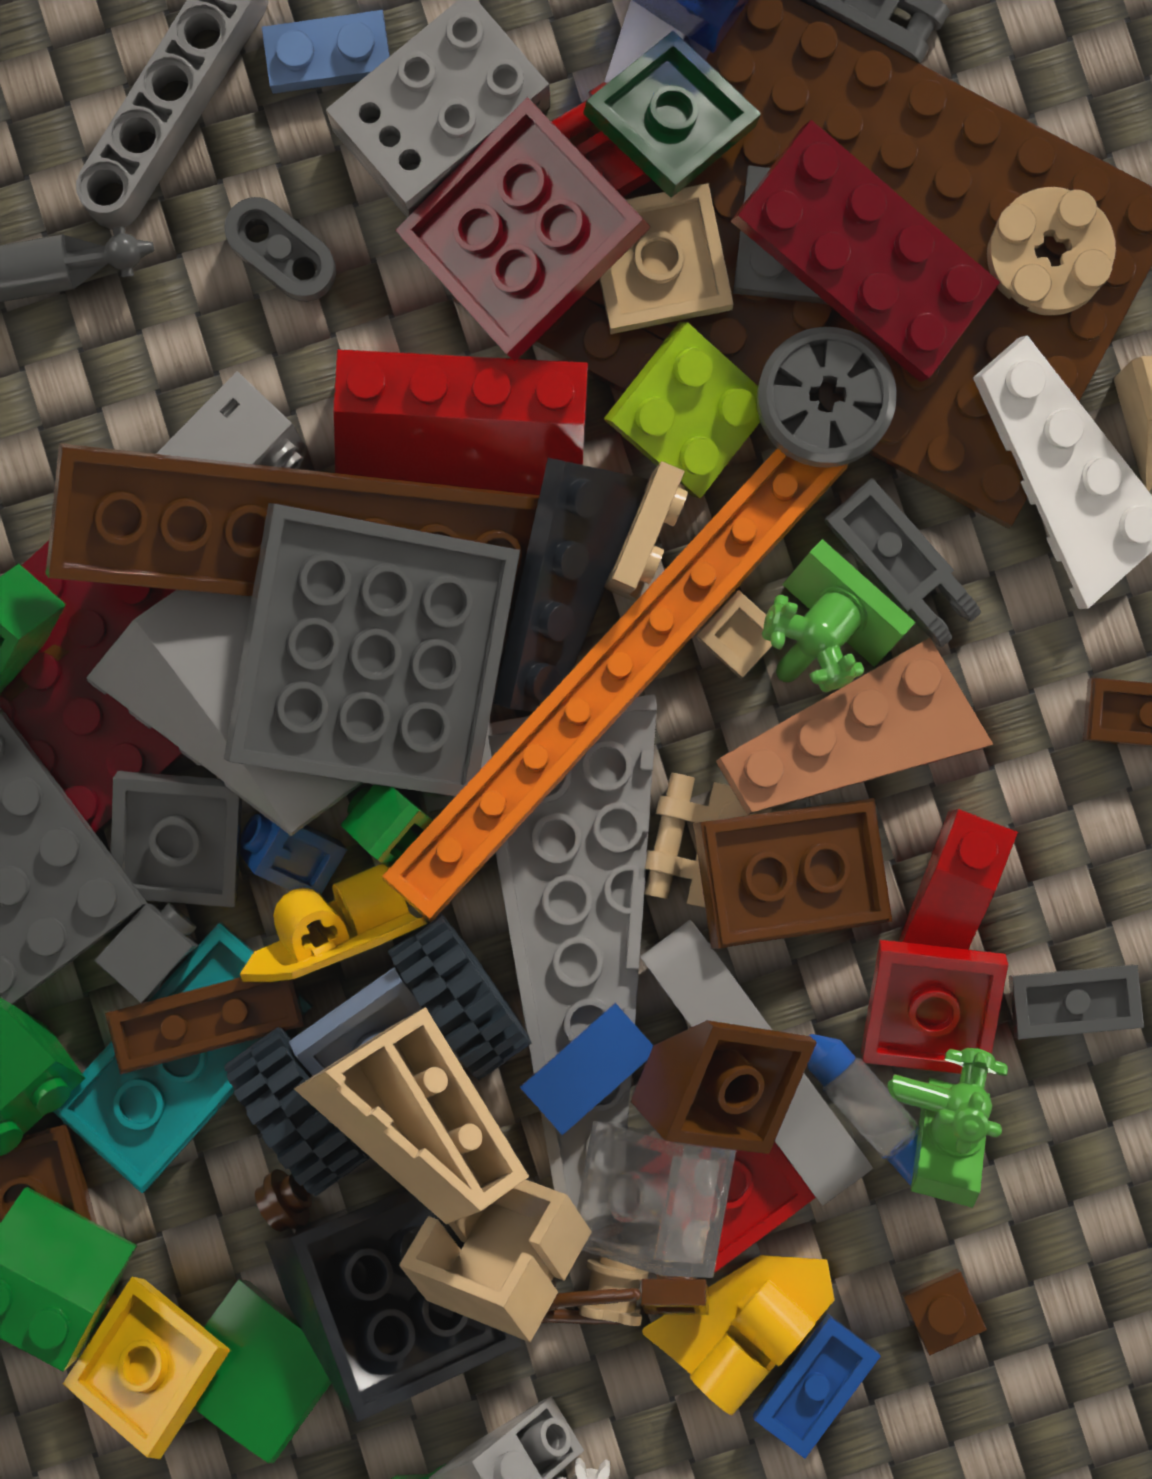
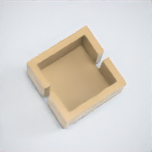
(506, 1258)

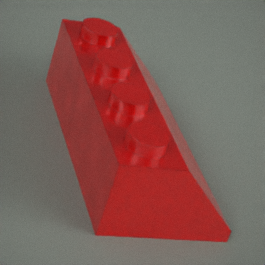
(457, 418)

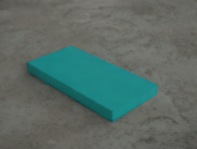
(153, 1113)

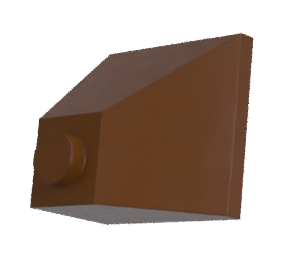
(722, 1085)

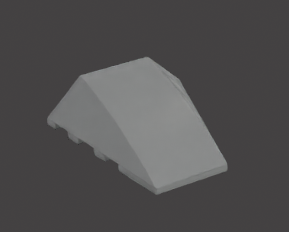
(181, 675)

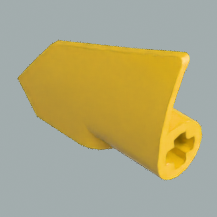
(358, 919)
(750, 1327)

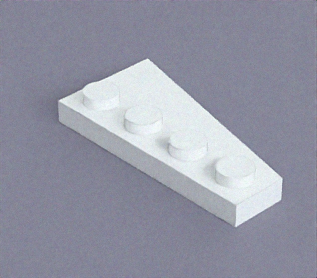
(1070, 470)

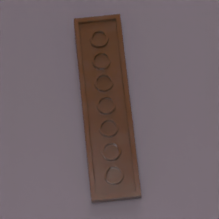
(204, 520)

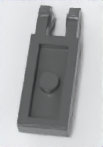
(899, 558)

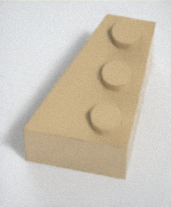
(419, 1118)

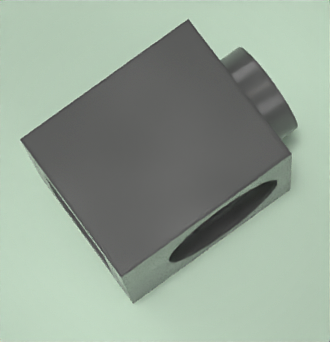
(149, 950)

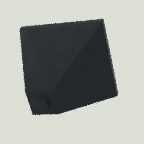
(366, 1314)

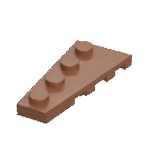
(871, 728)

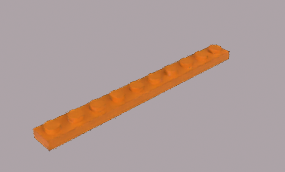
(606, 682)

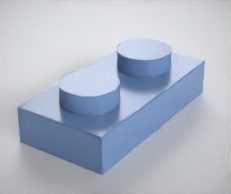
(324, 50)

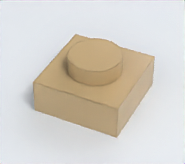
(736, 635)

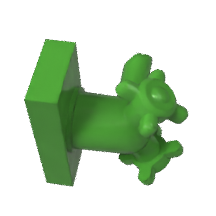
(841, 610)
(952, 1126)

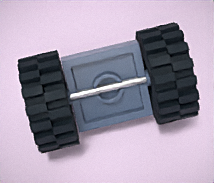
(434, 974)

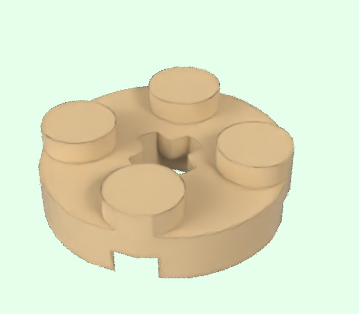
(1070, 219)

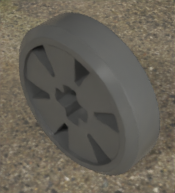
(800, 369)

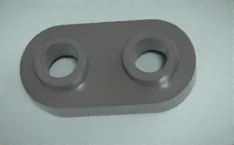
(282, 250)

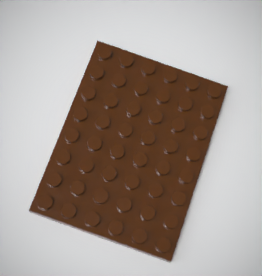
(959, 168)

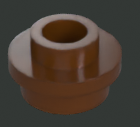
(283, 1201)

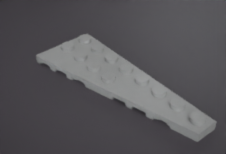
(577, 907)

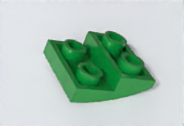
(266, 1378)

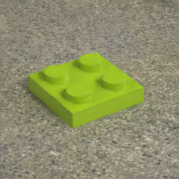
(688, 408)

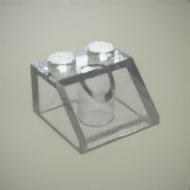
(654, 1200)

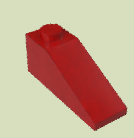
(958, 881)

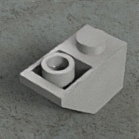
(526, 1447)

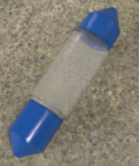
(866, 1103)

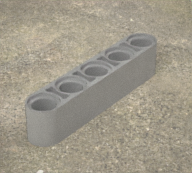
(168, 120)
(708, 991)

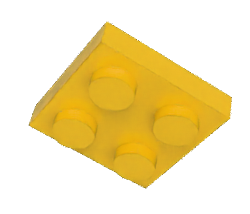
(146, 1367)

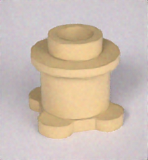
(614, 1275)

